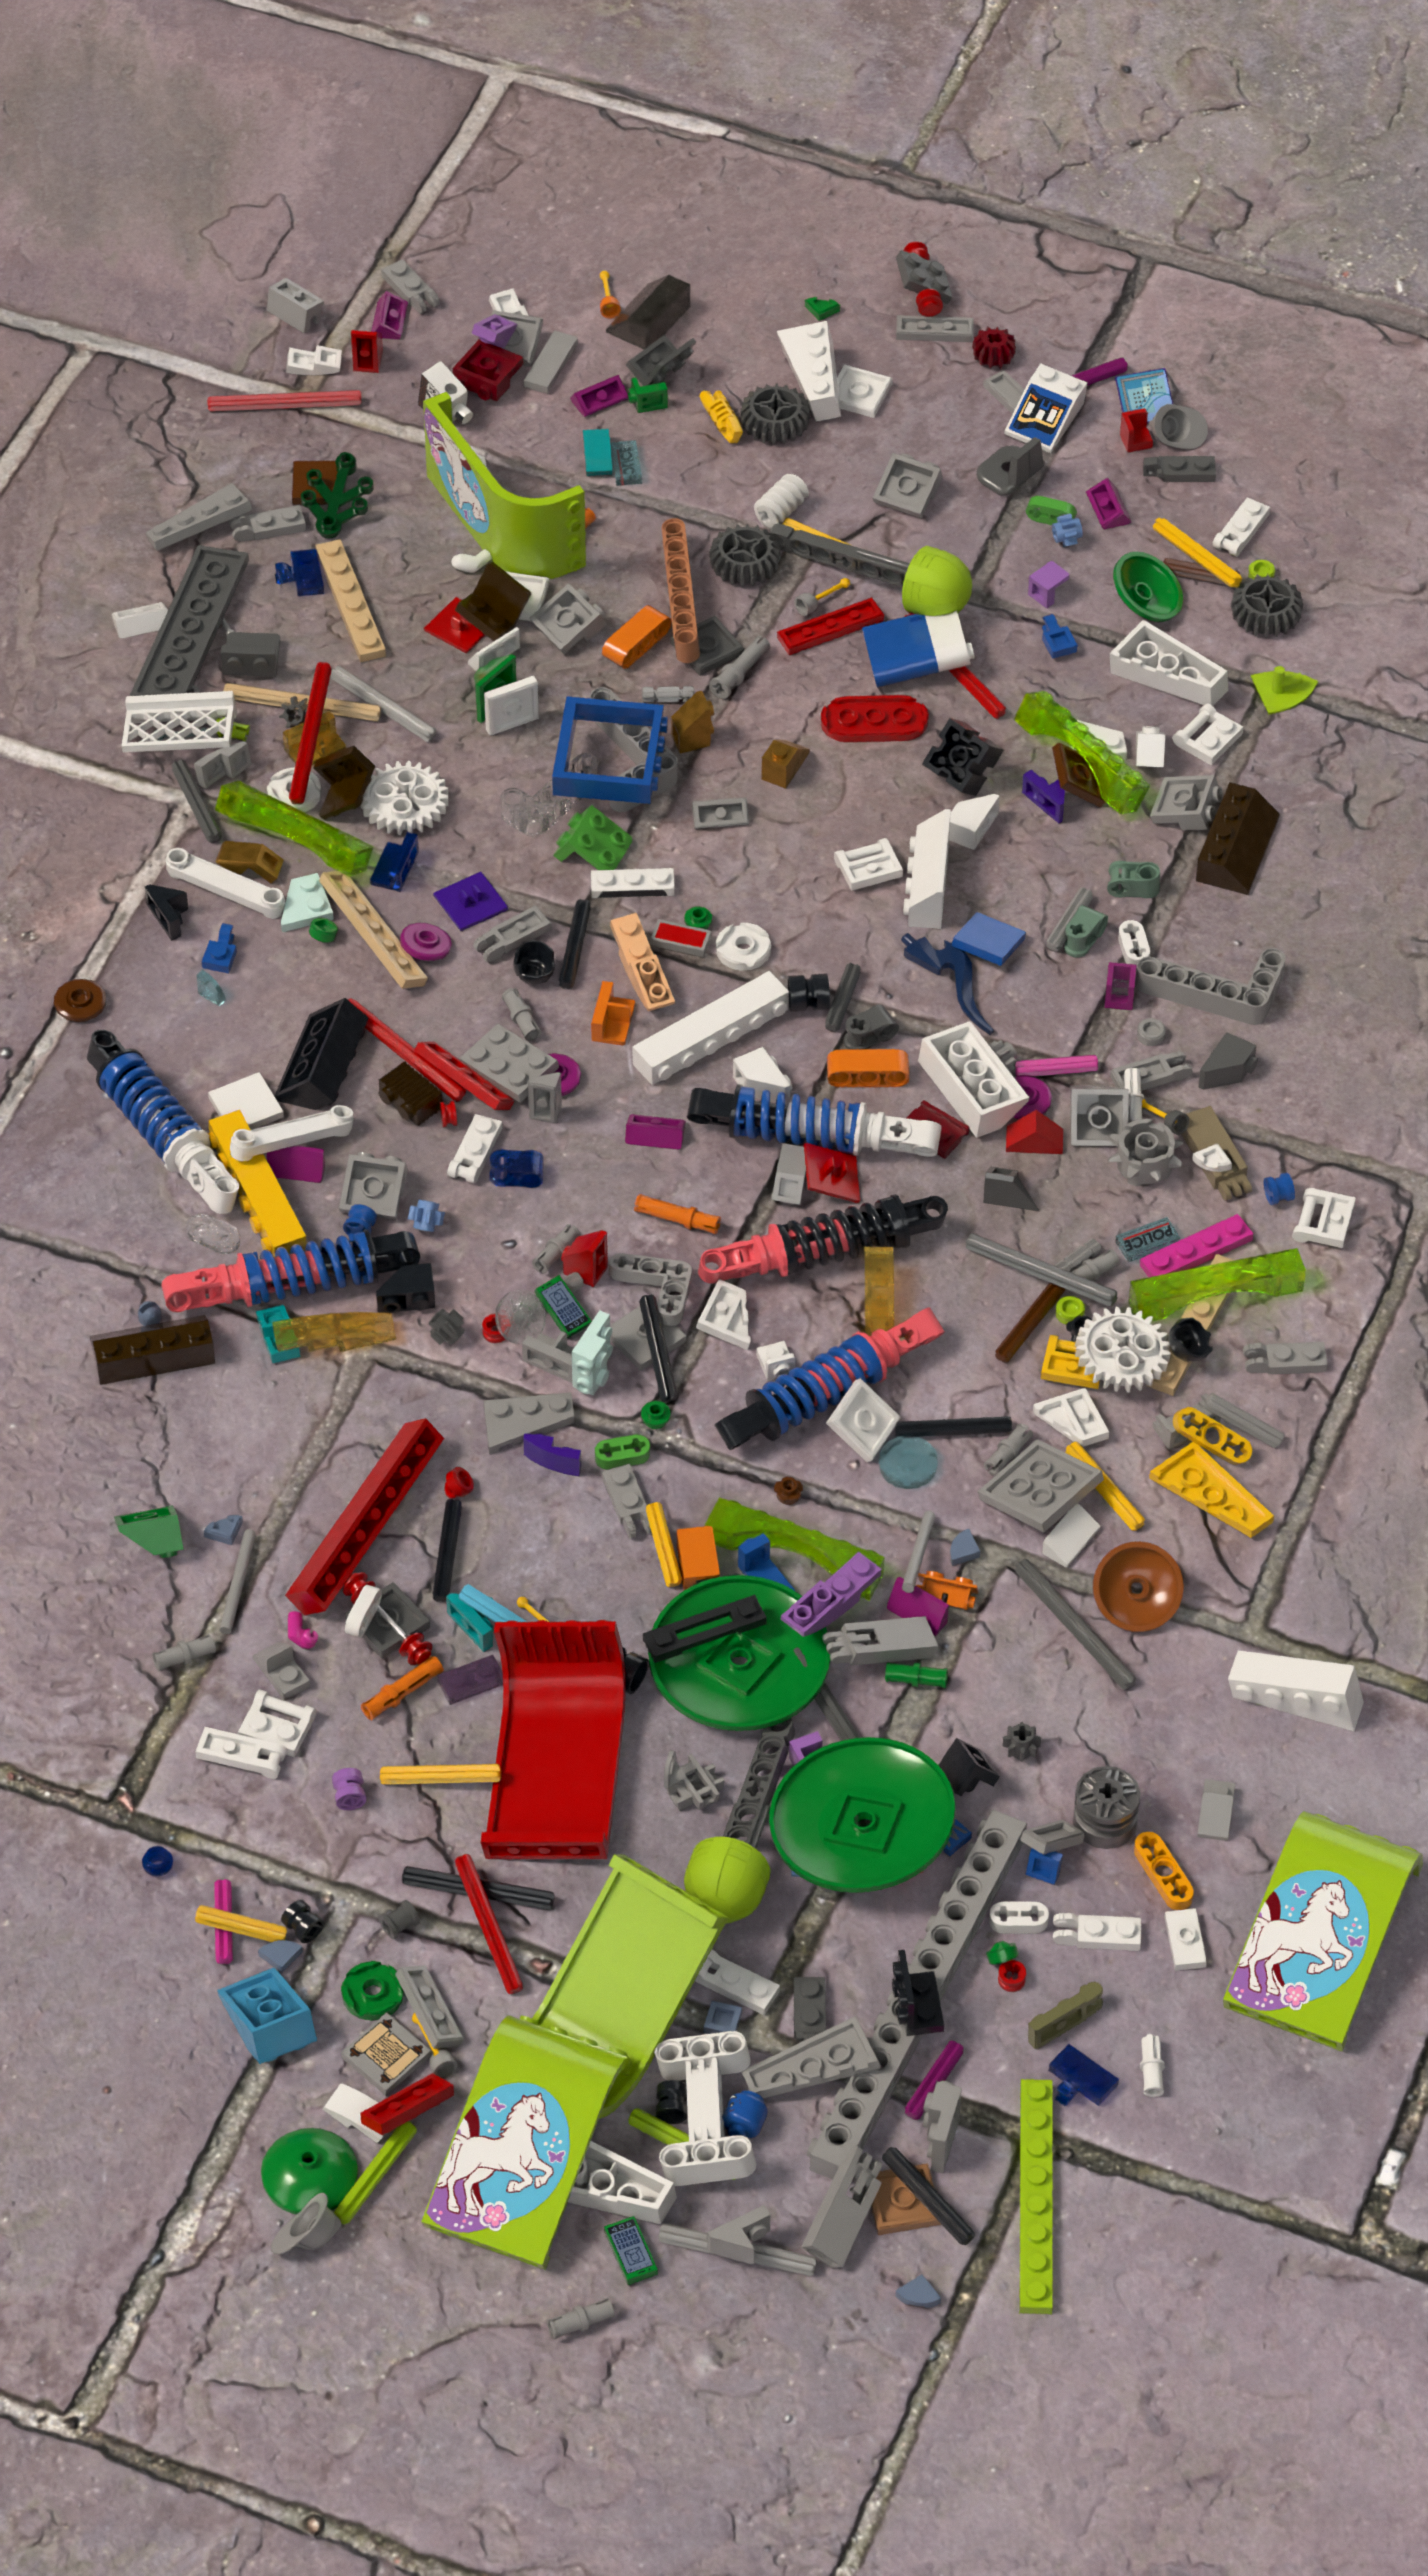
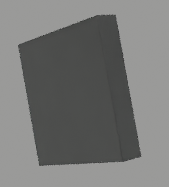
(715, 645)

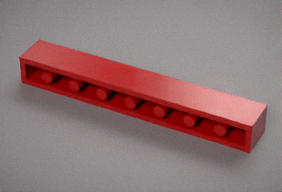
(364, 1517)

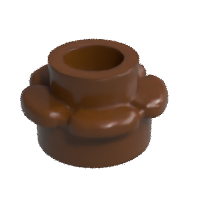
(788, 1496)

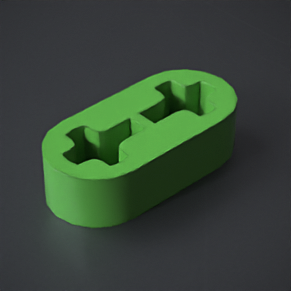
(1049, 509)
(622, 1451)

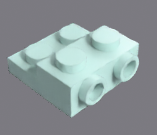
(591, 1355)

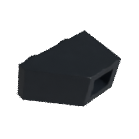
(407, 1290)

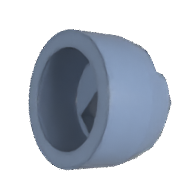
(149, 1313)

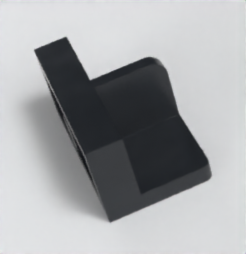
(966, 1767)

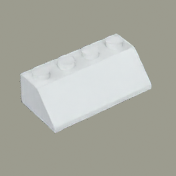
(928, 872)
(972, 1078)

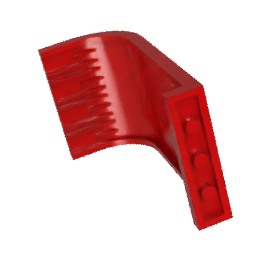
(557, 1740)

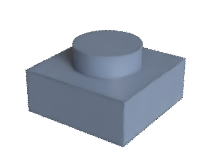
(722, 2018)

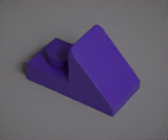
(1047, 797)

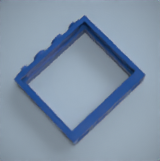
(603, 786)

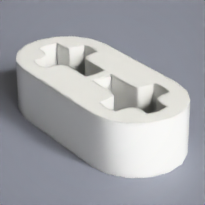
(1128, 945)
(363, 1611)
(1019, 1917)

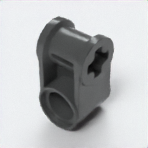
(872, 1026)

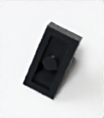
(166, 907)

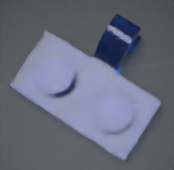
(304, 571)
(1082, 2076)

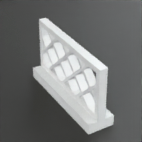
(178, 710)

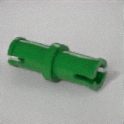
(916, 1675)

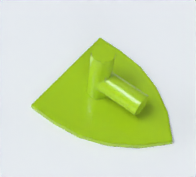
(1282, 689)

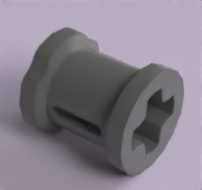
(399, 1919)

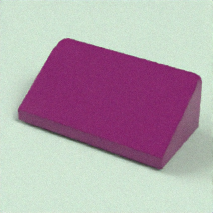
(390, 316)
(599, 396)
(1108, 505)
(655, 1131)
(298, 1163)
(918, 1604)

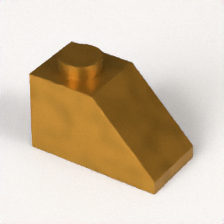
(782, 762)

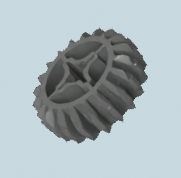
(790, 409)
(745, 555)
(1267, 605)

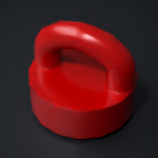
(458, 1483)

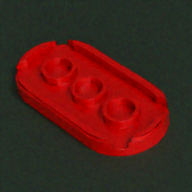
(874, 718)

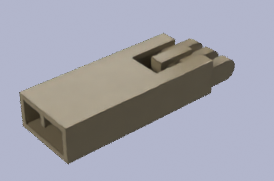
(1206, 1131)

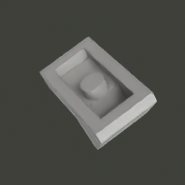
(281, 1670)
(1216, 1810)
(734, 2237)

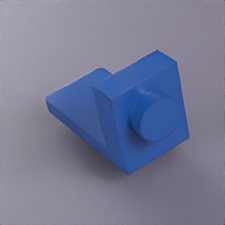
(756, 1561)

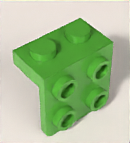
(594, 839)

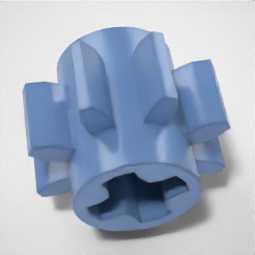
(1067, 530)
(426, 1215)

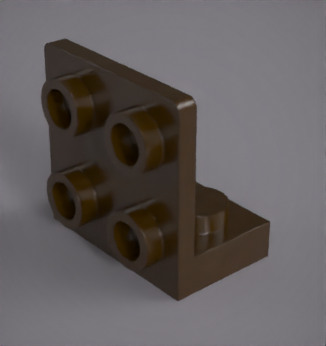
(494, 602)

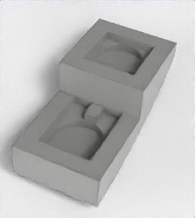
(225, 761)

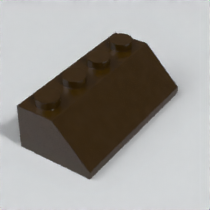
(1237, 840)
(153, 1349)

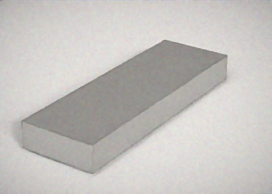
(934, 328)
(550, 362)
(429, 2007)

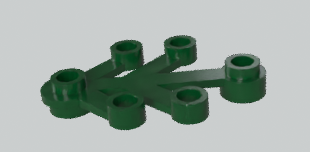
(337, 497)

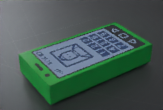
(563, 1306)
(630, 2250)

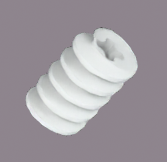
(781, 500)

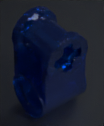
(518, 1170)

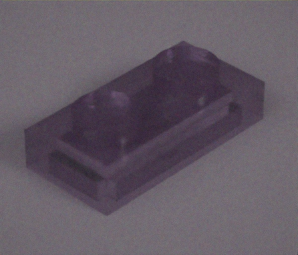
(471, 1679)

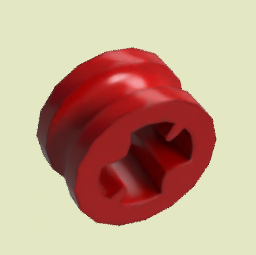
(448, 1114)
(488, 1334)
(1009, 1984)

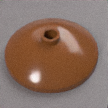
(1150, 1568)

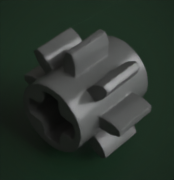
(289, 713)
(446, 1326)
(1021, 1741)

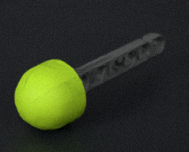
(930, 584)
(733, 1872)

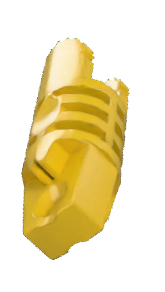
(722, 415)

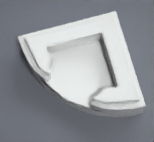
(1212, 1159)

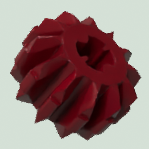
(994, 347)

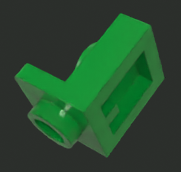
(648, 397)

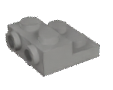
(908, 485)
(569, 618)
(1187, 801)
(374, 1184)
(941, 2122)

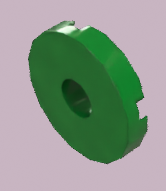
(371, 2006)

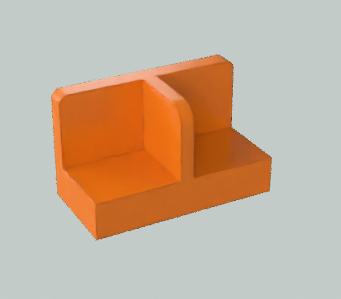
(611, 1016)
(697, 1555)

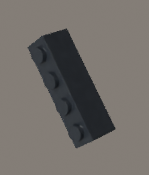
(322, 1056)

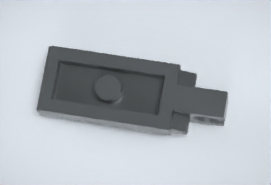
(1181, 468)
(809, 2007)

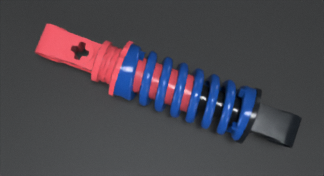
(286, 1271)
(825, 1380)

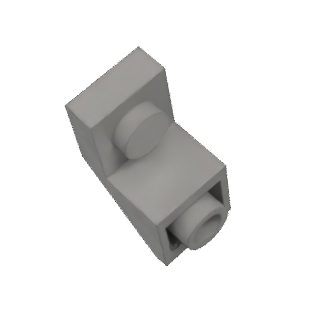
(790, 1174)

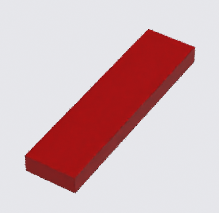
(830, 626)
(464, 1075)

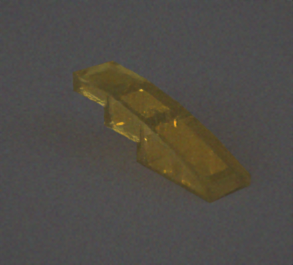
(878, 1288)
(343, 1330)

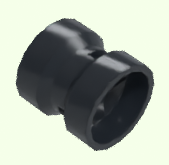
(302, 1921)
(671, 2101)

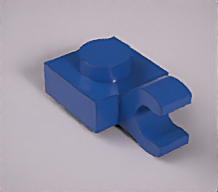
(1056, 639)
(220, 954)

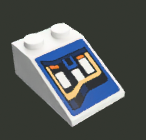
(1047, 407)

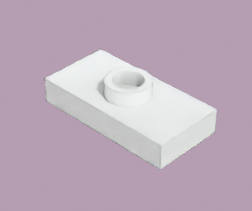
(1185, 1939)

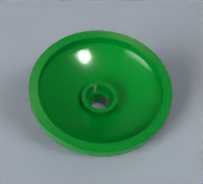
(1148, 586)
(294, 2183)

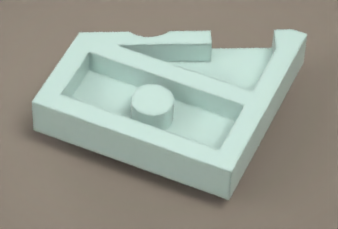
(304, 903)

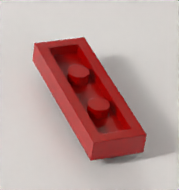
(407, 2104)

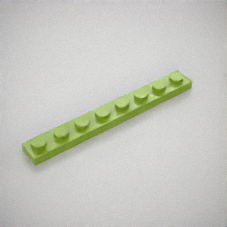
(1036, 2197)

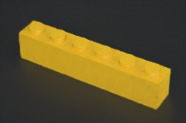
(257, 1189)

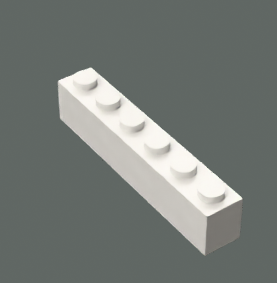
(710, 1028)

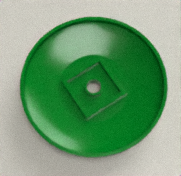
(746, 1696)
(857, 1780)

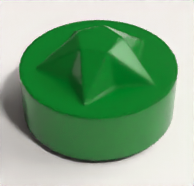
(323, 930)
(1002, 1952)

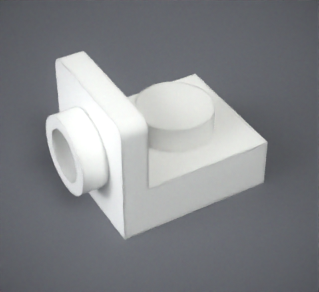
(775, 1360)

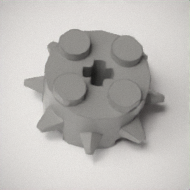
(1145, 1152)

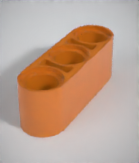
(636, 636)
(868, 1068)

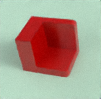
(1135, 431)

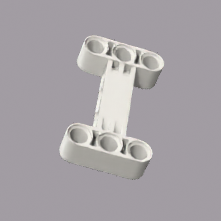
(708, 2153)

